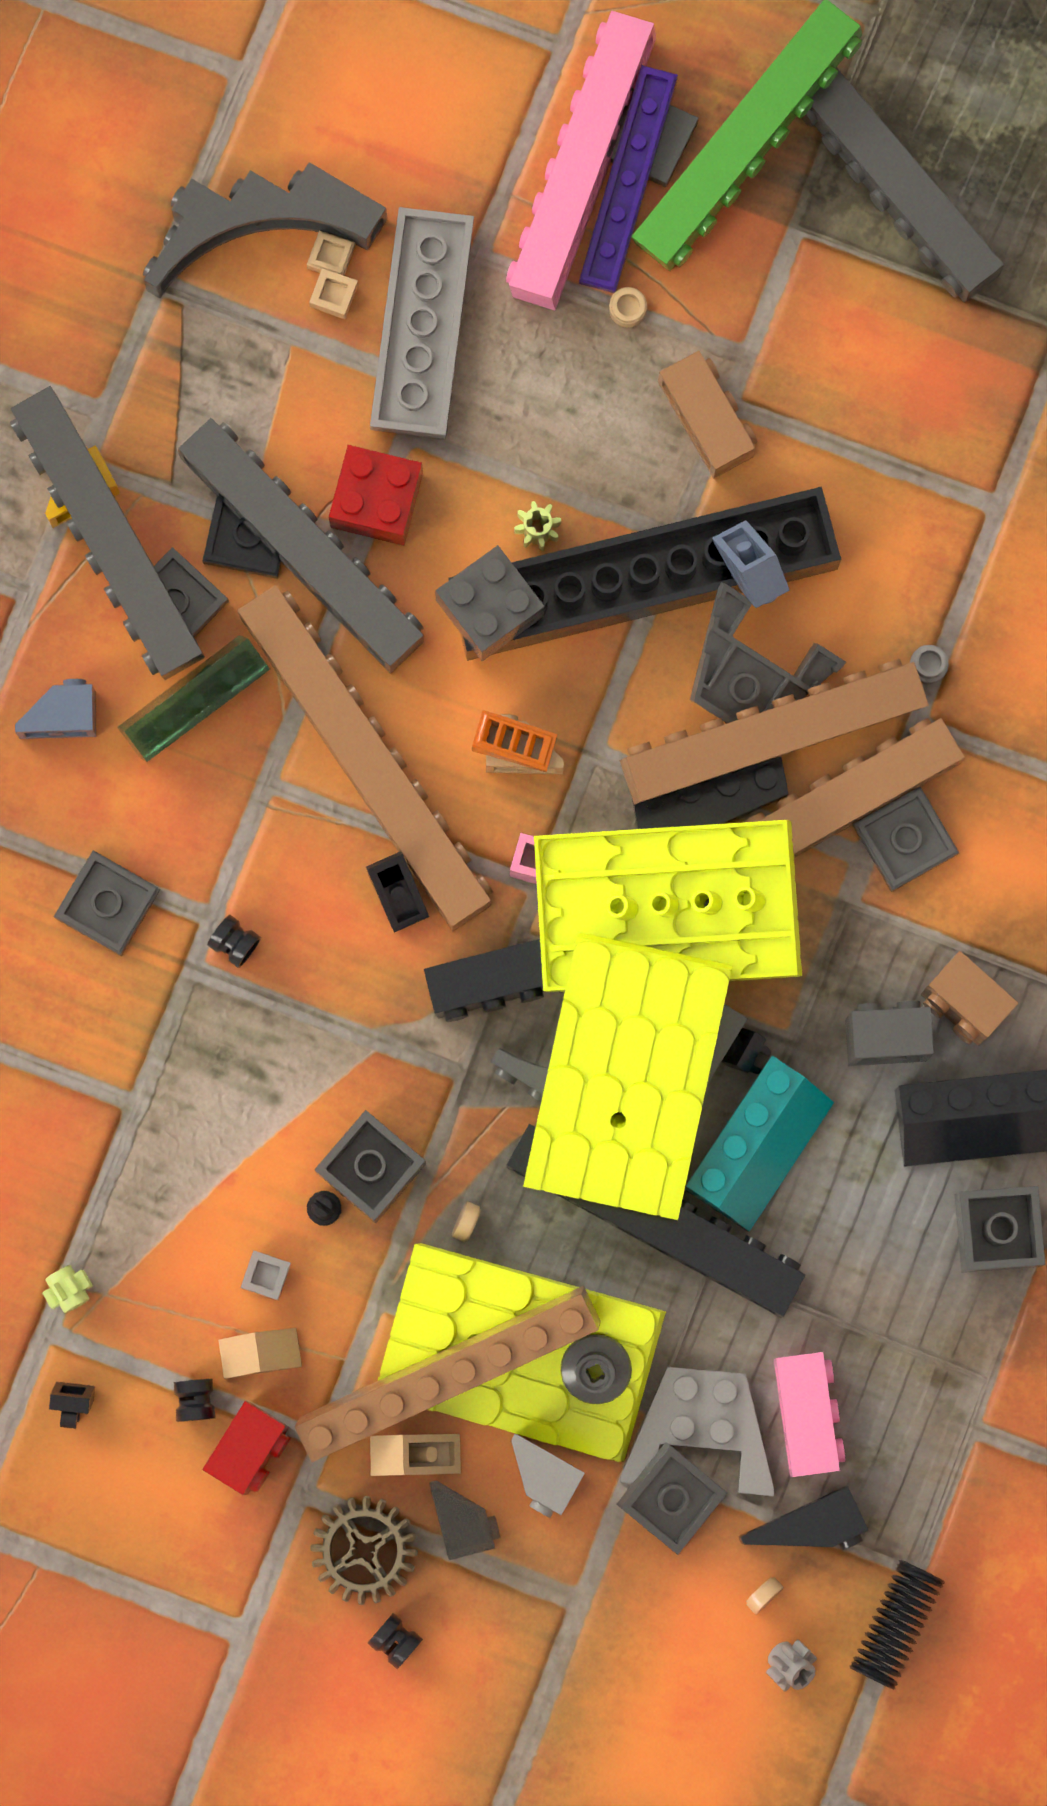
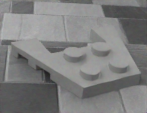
(704, 1412)

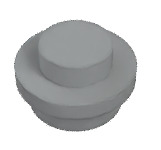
(930, 663)

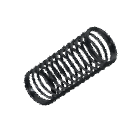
(870, 1669)

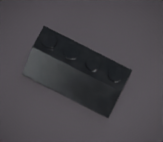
(972, 1118)

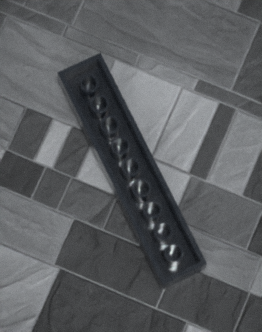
(668, 566)

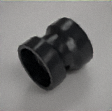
(234, 941)
(194, 1409)
(385, 1640)

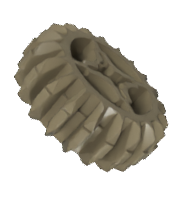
(335, 1569)

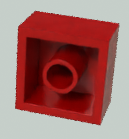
(375, 495)
(247, 1448)

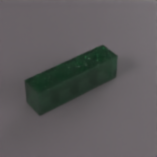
(193, 698)

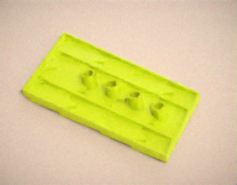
(653, 891)
(633, 1042)
(460, 1296)

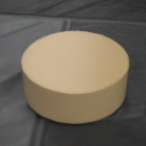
(628, 307)
(466, 1222)
(764, 1595)

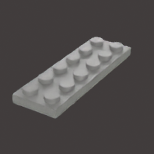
(422, 323)

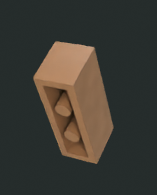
(707, 413)

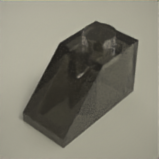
(463, 1523)

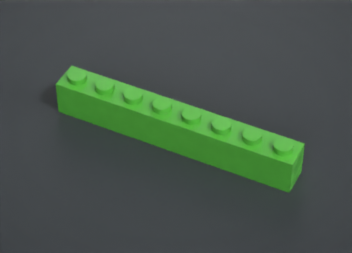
(748, 135)

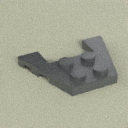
(737, 677)

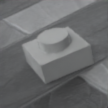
(265, 1275)

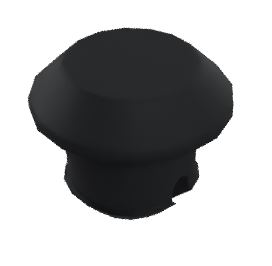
(324, 1208)

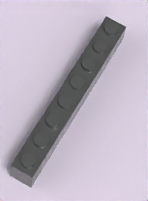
(902, 189)
(106, 532)
(303, 547)

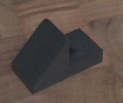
(397, 891)

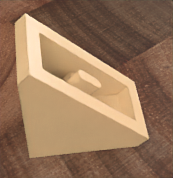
(260, 1352)

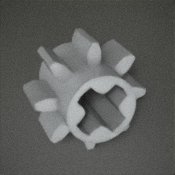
(791, 1665)

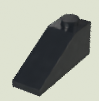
(820, 1523)

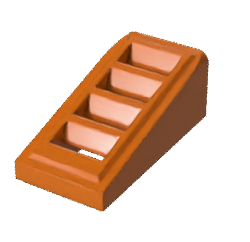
(504, 723)

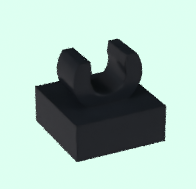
(745, 1050)
(72, 1401)

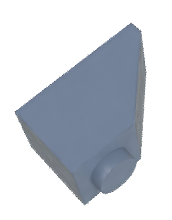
(751, 564)
(61, 713)

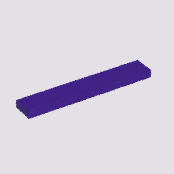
(628, 179)

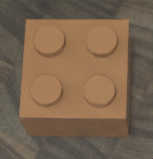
(968, 999)

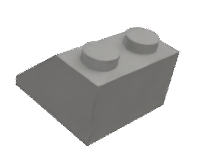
(545, 1477)

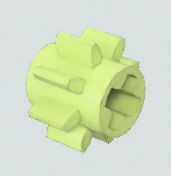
(530, 532)
(67, 1289)

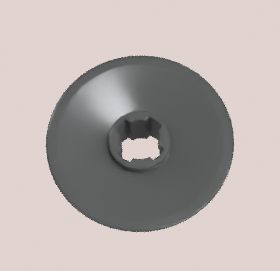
(586, 1353)

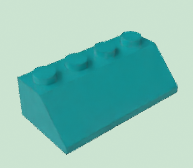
(760, 1144)

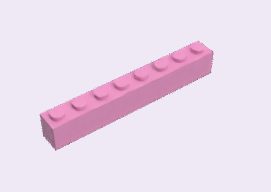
(581, 161)

